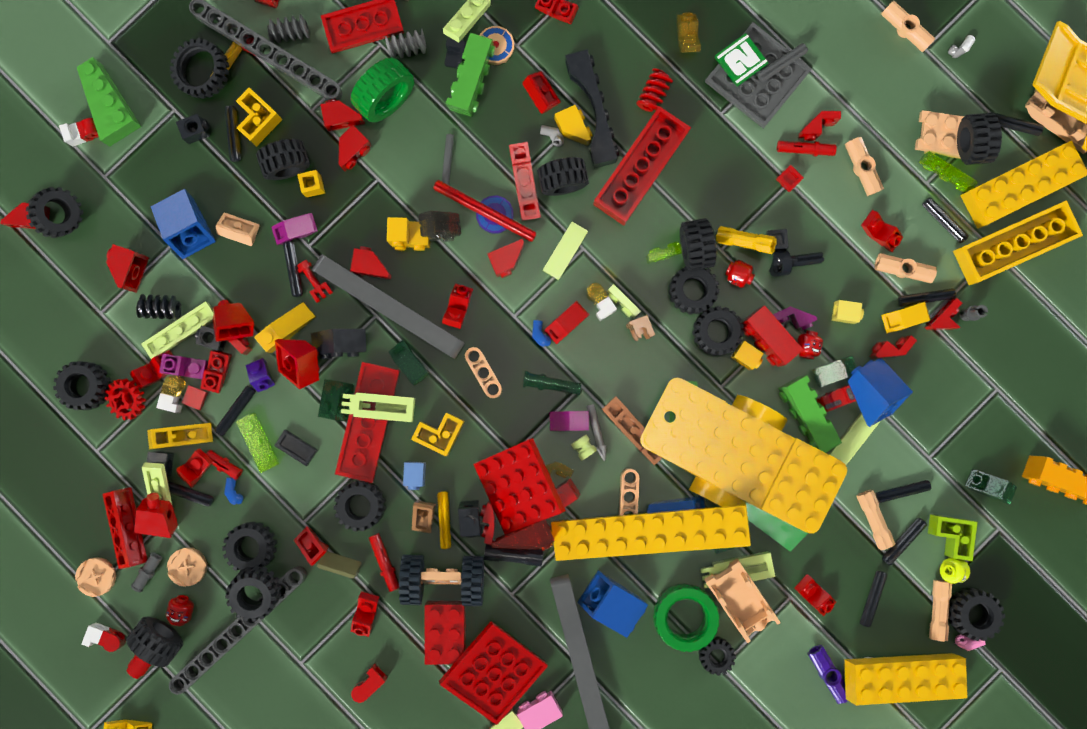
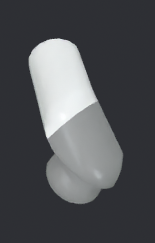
(955, 52)

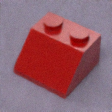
(126, 267)
(297, 361)

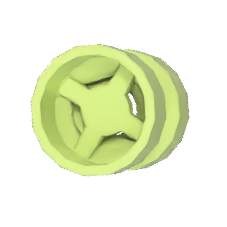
(583, 447)

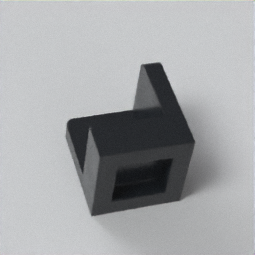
(454, 53)
(782, 238)

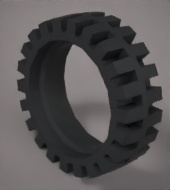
(182, 59)

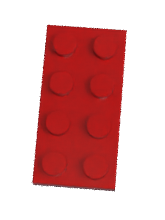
(361, 24)

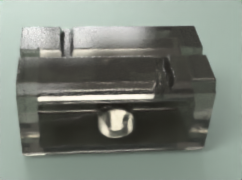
(439, 225)

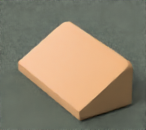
(237, 229)

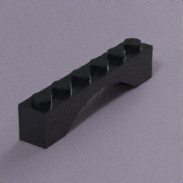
(581, 72)

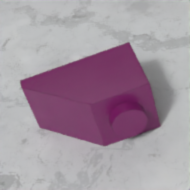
(569, 421)

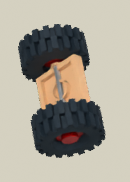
(414, 577)

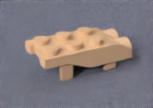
(1056, 121)
(938, 133)
(741, 599)

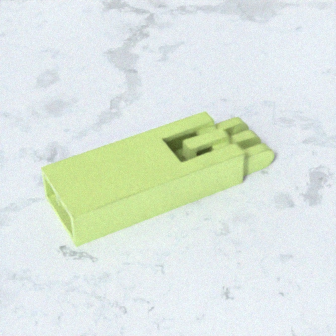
(387, 407)
(757, 565)

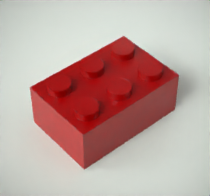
(771, 337)
(444, 632)

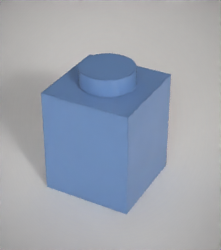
(414, 475)

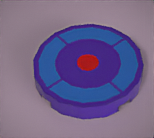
(500, 205)

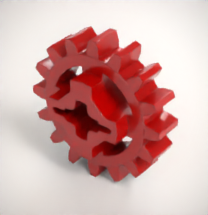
(125, 399)

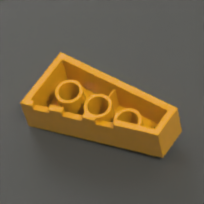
(1056, 477)

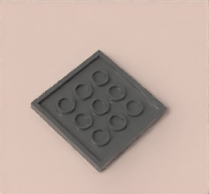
(757, 98)

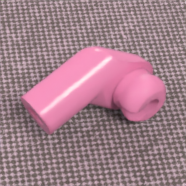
(967, 643)

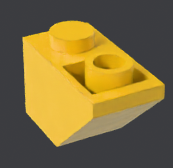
(572, 126)

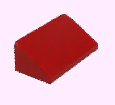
(541, 92)

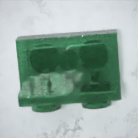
(332, 400)

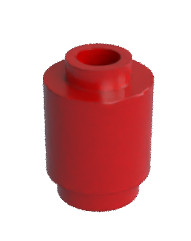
(137, 667)

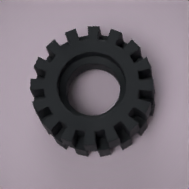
(725, 664)

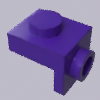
(259, 375)

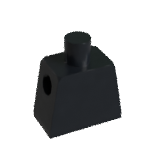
(469, 519)

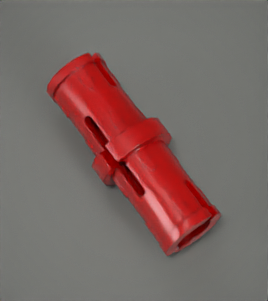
(224, 465)

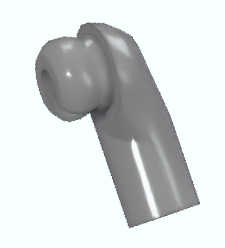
(554, 134)

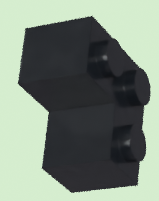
(338, 342)

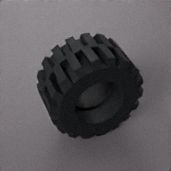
(979, 138)
(282, 159)
(563, 176)
(65, 200)
(698, 244)
(687, 305)
(732, 323)
(67, 382)
(344, 512)
(234, 550)
(242, 603)
(990, 619)
(154, 641)

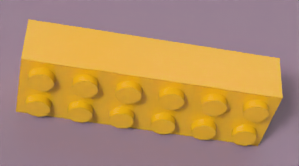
(1024, 184)
(1017, 243)
(905, 679)

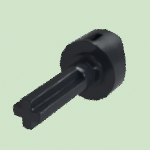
(783, 261)

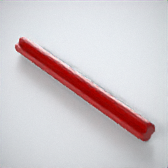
(484, 210)

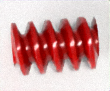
(653, 90)

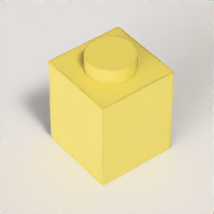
(847, 312)

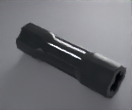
(525, 556)

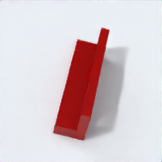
(121, 518)

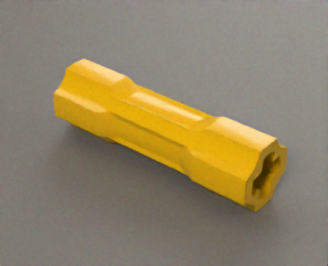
(760, 242)

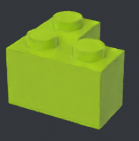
(959, 535)

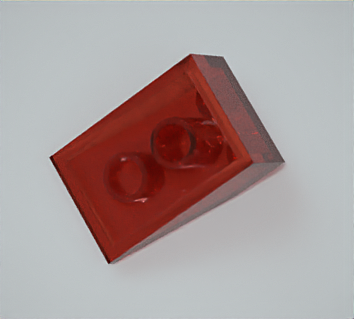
(530, 537)

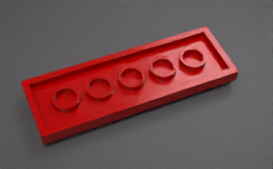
(365, 436)

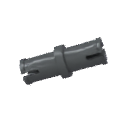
(973, 313)
(146, 572)

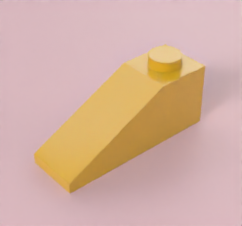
(284, 327)
(179, 435)

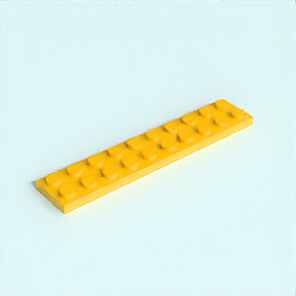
(651, 533)

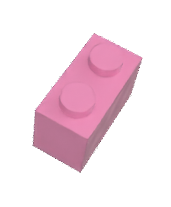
(539, 711)

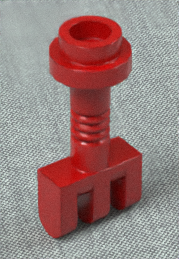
(318, 288)

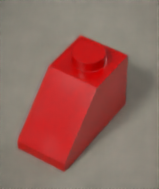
(339, 116)
(18, 219)
(506, 258)
(367, 263)

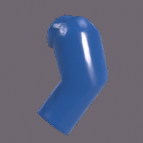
(538, 335)
(230, 492)

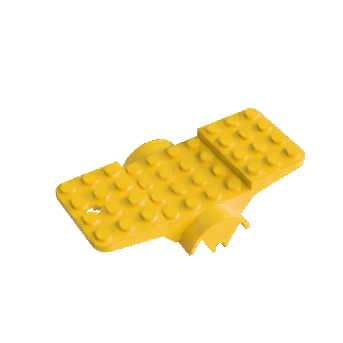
(743, 455)

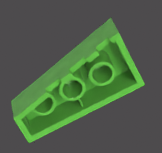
(471, 75)
(108, 108)
(809, 414)

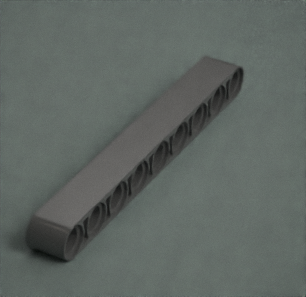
(259, 44)
(388, 306)
(231, 636)
(579, 652)

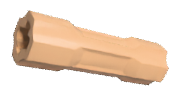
(870, 506)
(941, 596)

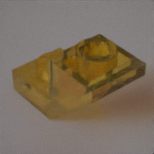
(688, 32)
(562, 470)

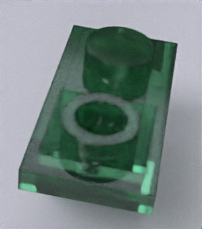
(991, 486)

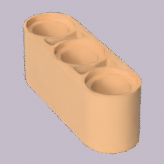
(482, 363)
(626, 487)

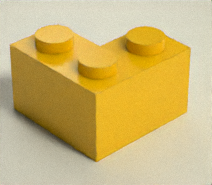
(261, 117)
(405, 234)
(439, 439)

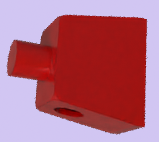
(231, 321)
(568, 492)
(155, 517)

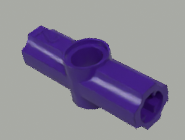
(824, 665)

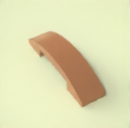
(629, 426)

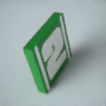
(741, 60)

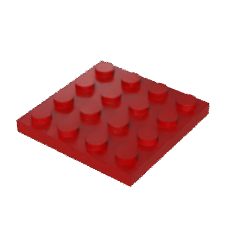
(519, 486)
(493, 673)

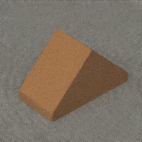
(423, 516)

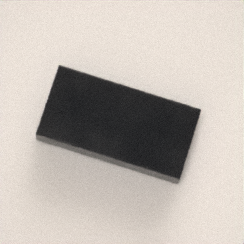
(296, 447)

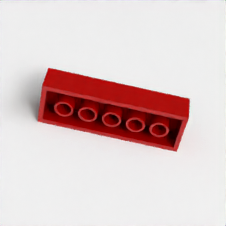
(641, 166)

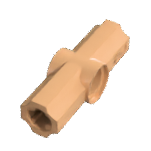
(899, 17)
(869, 177)
(916, 270)

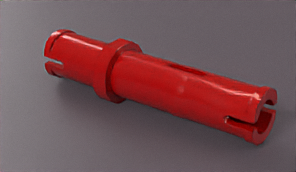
(806, 148)
(387, 570)

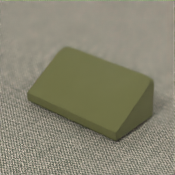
(339, 564)

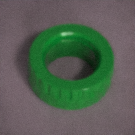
(382, 89)
(701, 636)

